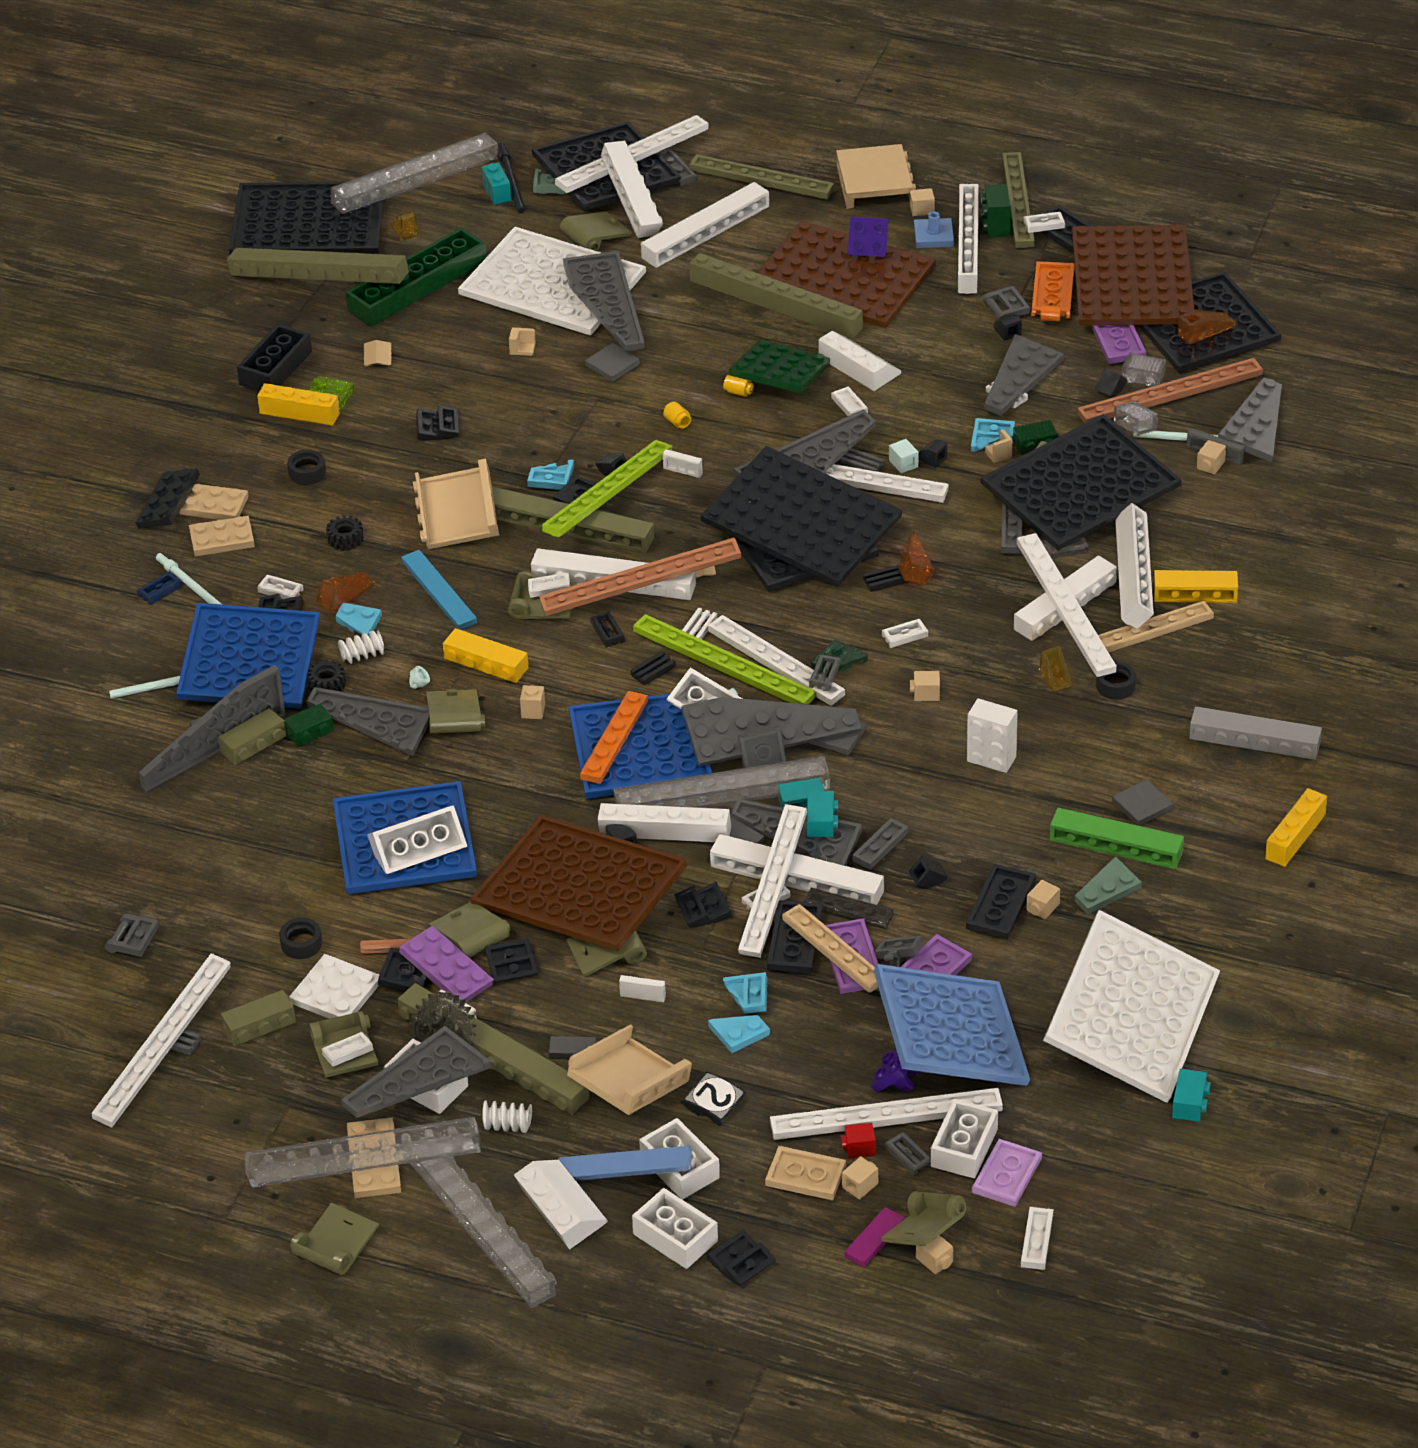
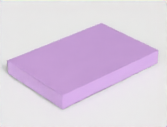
(1007, 1172)

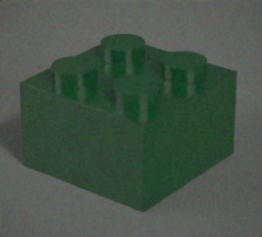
(996, 210)

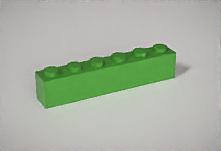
(1116, 838)

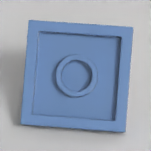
(933, 232)

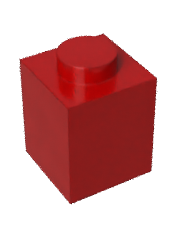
(859, 1140)

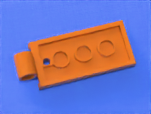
(1052, 290)

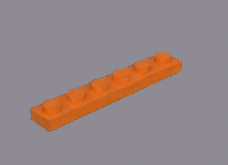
(614, 737)

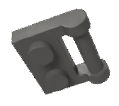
(1011, 301)
(137, 937)

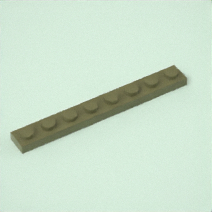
(761, 176)
(1018, 198)

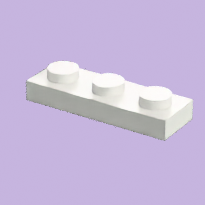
(1037, 1238)

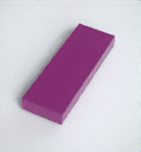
(870, 1241)

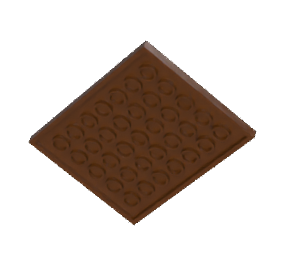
(820, 263)
(1132, 274)
(579, 882)

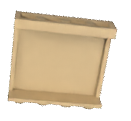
(873, 172)
(456, 507)
(626, 1071)

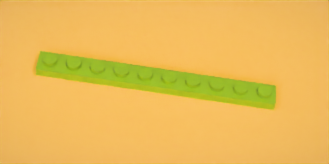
(605, 489)
(724, 661)

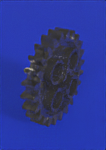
(452, 1013)

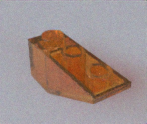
(1203, 324)
(914, 561)
(342, 589)

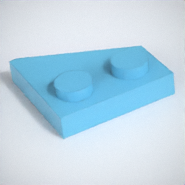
(987, 432)
(551, 476)
(358, 618)
(748, 991)
(739, 1031)

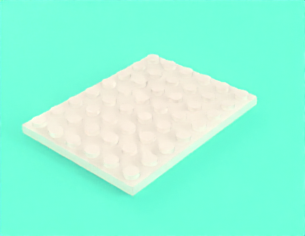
(530, 279)
(1132, 1006)

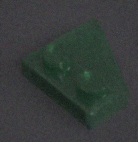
(845, 652)

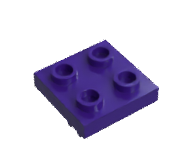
(868, 236)
(892, 1074)

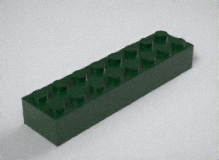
(427, 272)

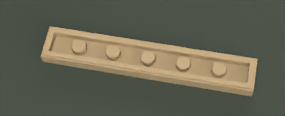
(1157, 626)
(832, 946)

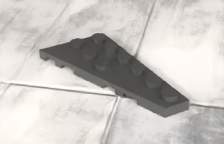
(1021, 370)
(1256, 421)
(385, 720)
(766, 819)
(428, 1066)

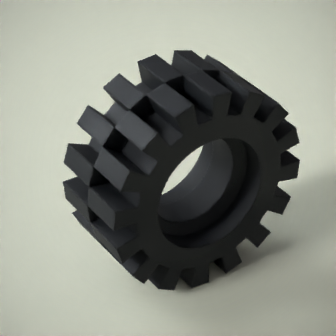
(344, 532)
(327, 669)

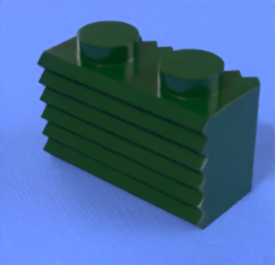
(1029, 436)
(308, 725)

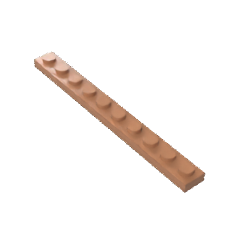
(1176, 389)
(640, 576)

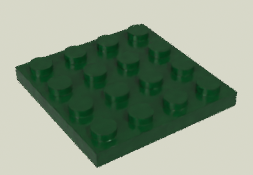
(779, 366)

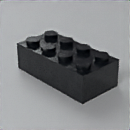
(274, 357)

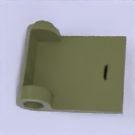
(592, 228)
(524, 607)
(454, 711)
(472, 928)
(599, 956)
(336, 1029)
(928, 1218)
(335, 1239)

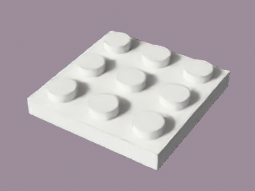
(334, 988)

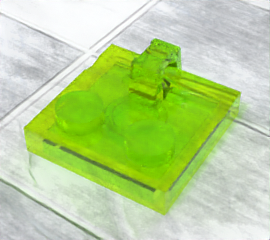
(334, 387)

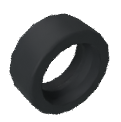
(302, 458)
(1118, 691)
(304, 949)

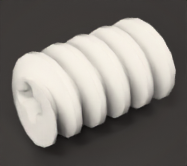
(361, 646)
(506, 1117)

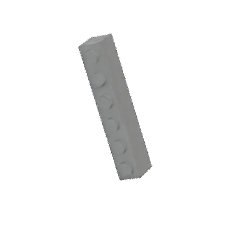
(1255, 733)

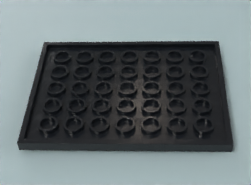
(302, 219)
(1080, 481)
(801, 516)

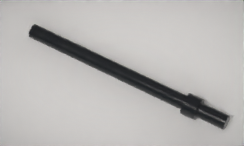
(504, 157)

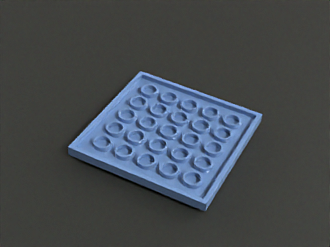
(951, 1025)

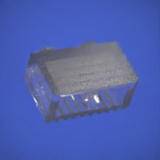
(1144, 369)
(1135, 418)

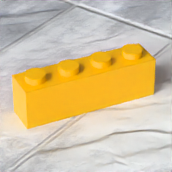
(298, 404)
(1195, 586)
(485, 655)
(1296, 827)

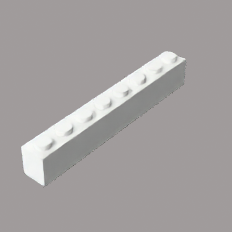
(705, 224)
(968, 238)
(1134, 566)
(588, 567)
(804, 871)

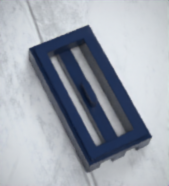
(159, 588)

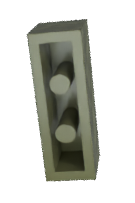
(252, 736)
(258, 1017)

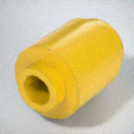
(738, 386)
(677, 415)

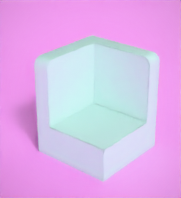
(903, 456)

